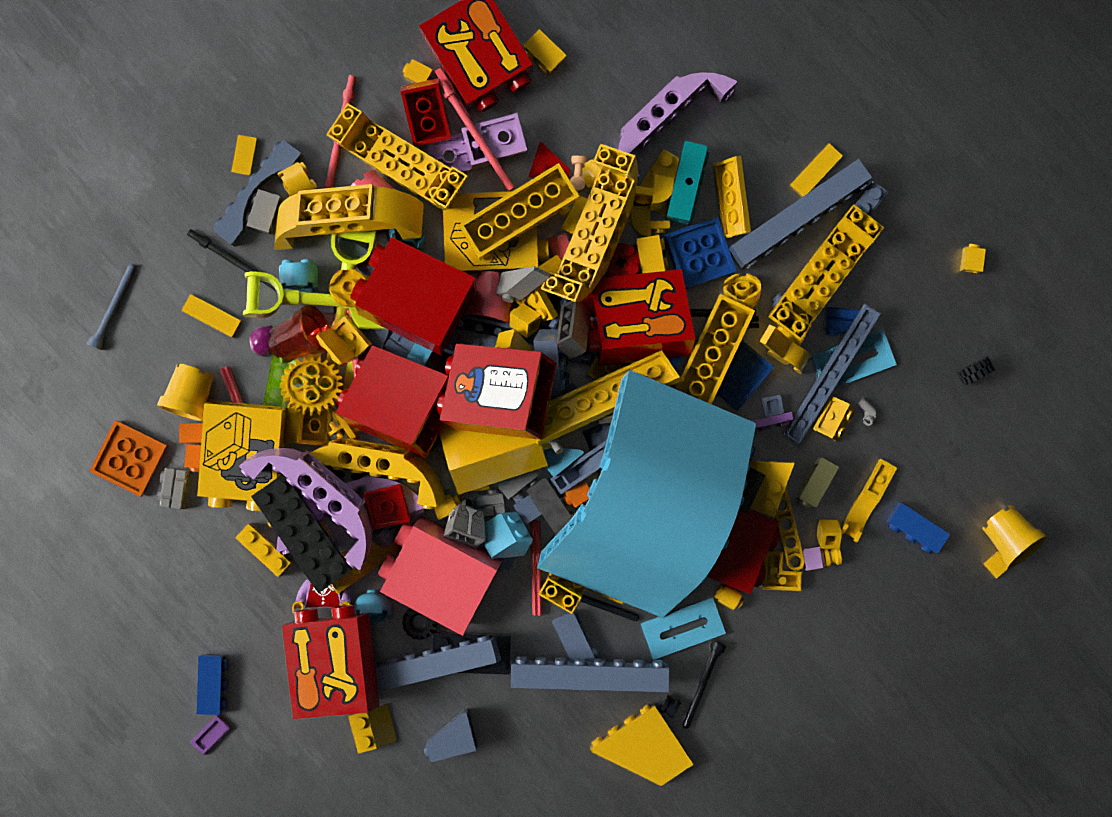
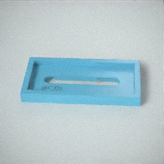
(883, 359)
(663, 647)

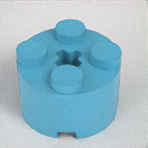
(299, 275)

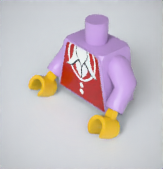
(325, 599)

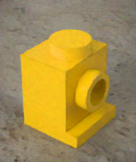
(446, 507)

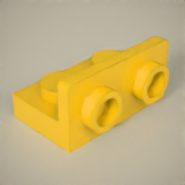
(834, 418)

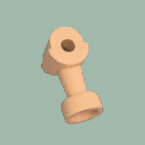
(577, 180)

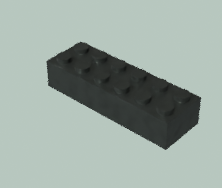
(301, 533)

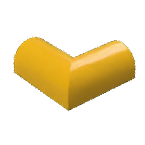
(777, 578)

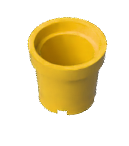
(187, 392)
(1013, 536)

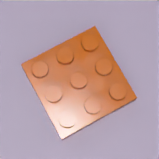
(128, 458)

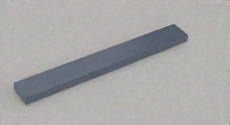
(832, 374)

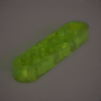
(273, 383)

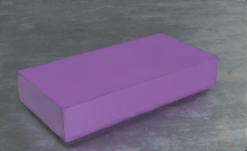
(210, 734)

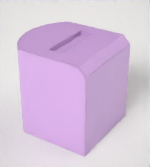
(813, 558)

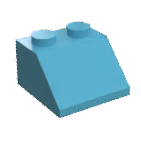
(559, 462)
(506, 536)

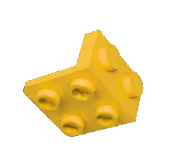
(344, 341)

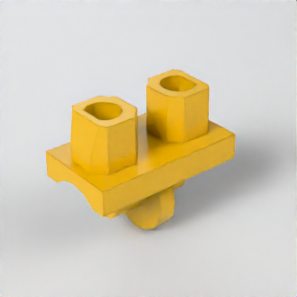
(348, 431)

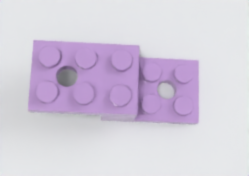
(467, 151)

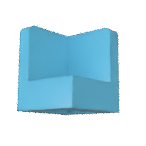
(419, 354)

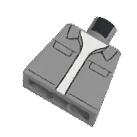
(465, 525)

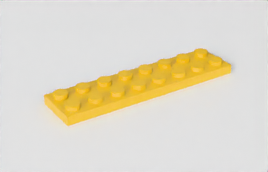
(600, 396)

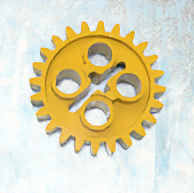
(298, 395)

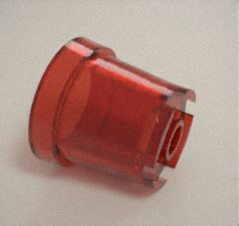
(298, 334)

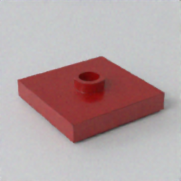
(387, 506)

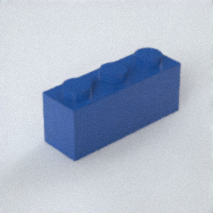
(917, 529)
(211, 684)

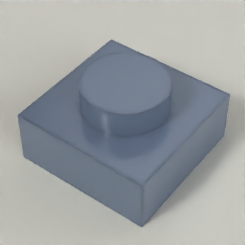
(772, 406)

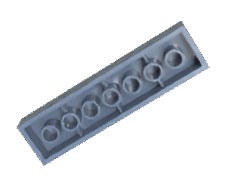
(802, 212)
(590, 675)

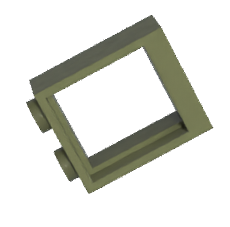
(816, 483)

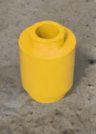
(729, 597)

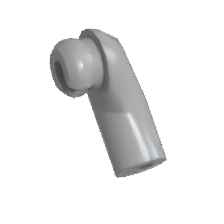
(870, 412)

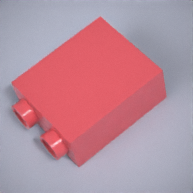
(438, 574)

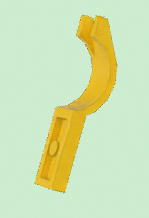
(785, 348)
(868, 499)

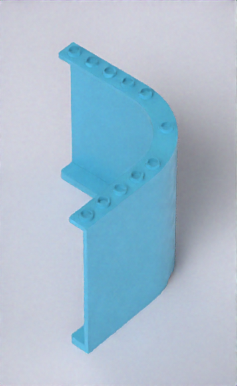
(661, 499)

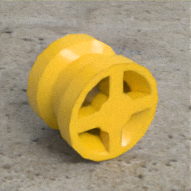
(832, 556)

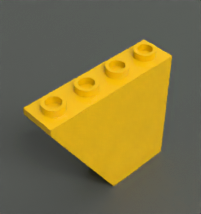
(644, 747)

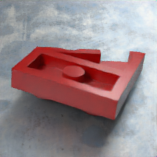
(544, 160)

